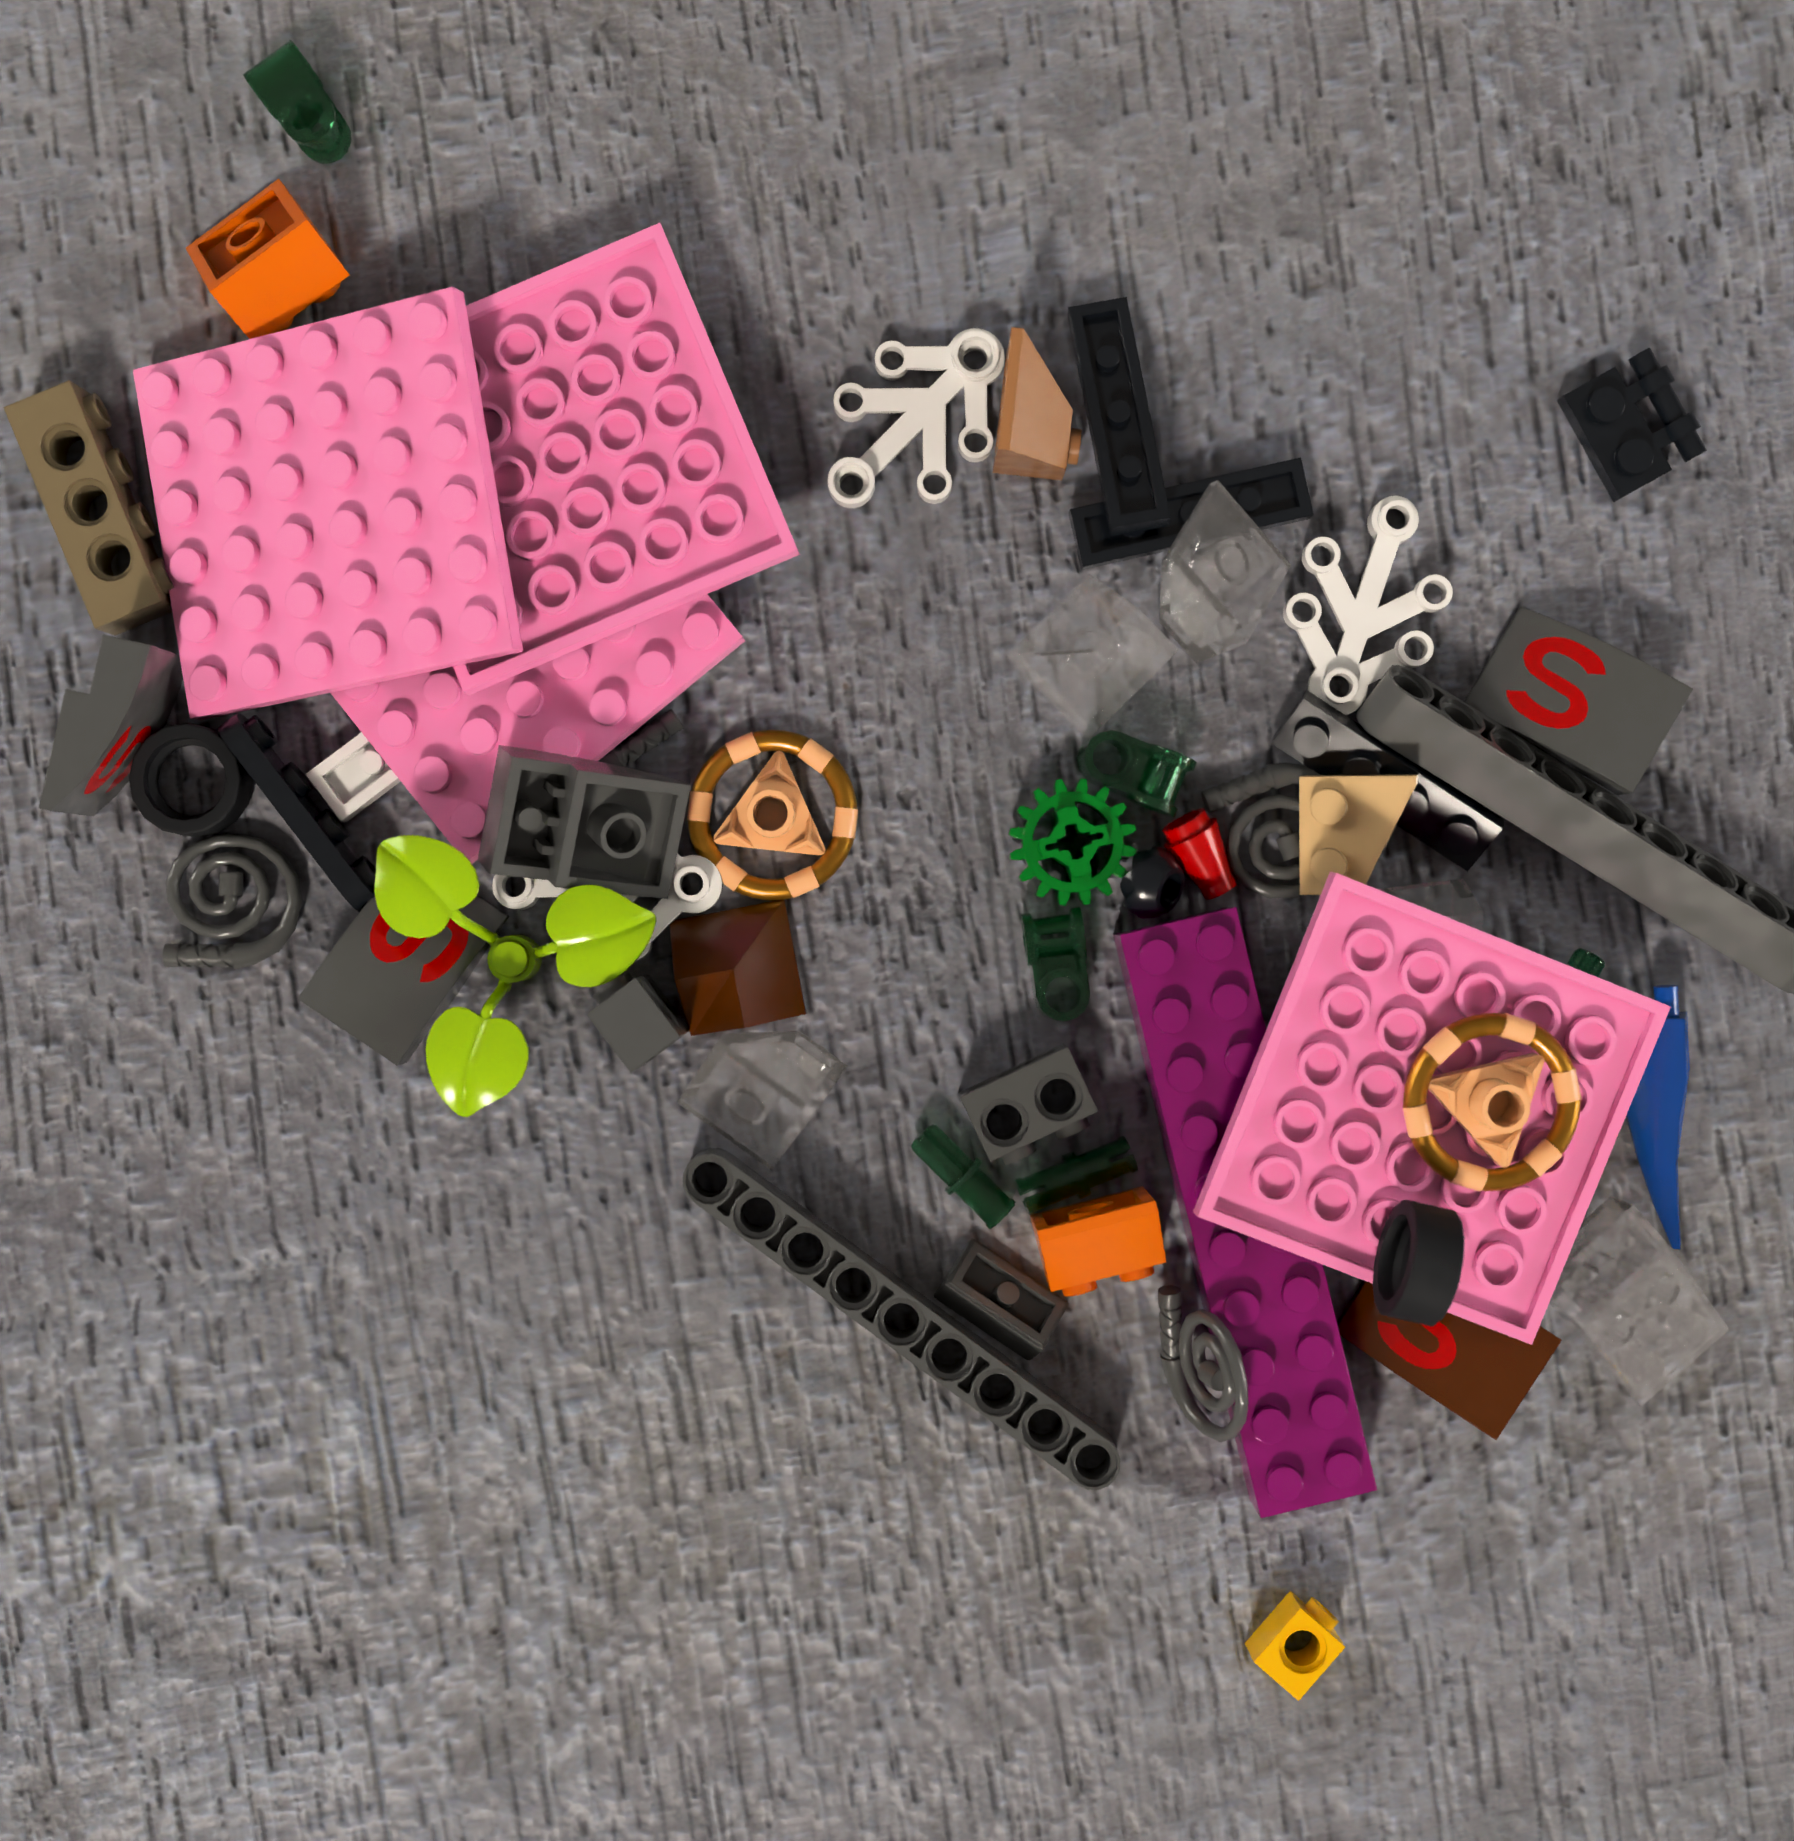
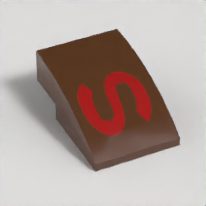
(1453, 1362)

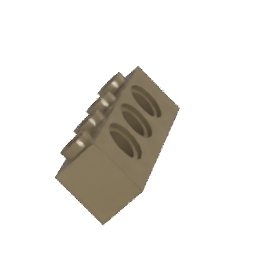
(45, 430)

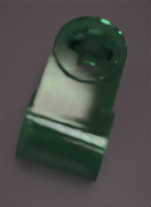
(299, 102)
(1139, 771)
(1057, 959)

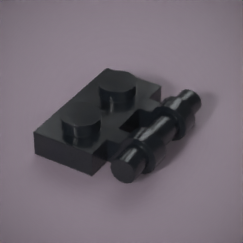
(1615, 432)

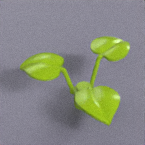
(593, 933)

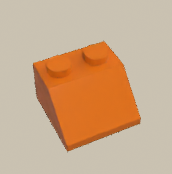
(267, 262)
(1099, 1241)

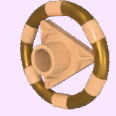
(773, 814)
(1491, 1101)

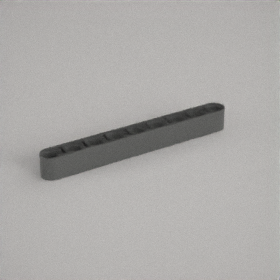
(1583, 822)
(916, 1343)

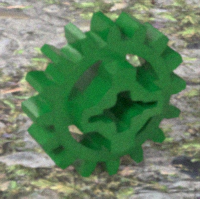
(1066, 814)

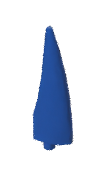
(1658, 1113)

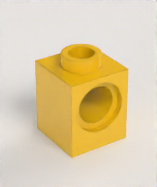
(1301, 1668)

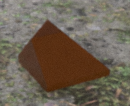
(736, 968)

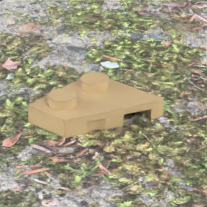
(1347, 824)

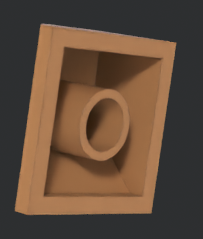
(1033, 417)

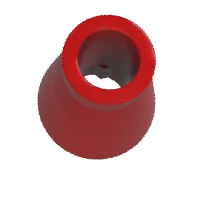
(1200, 851)

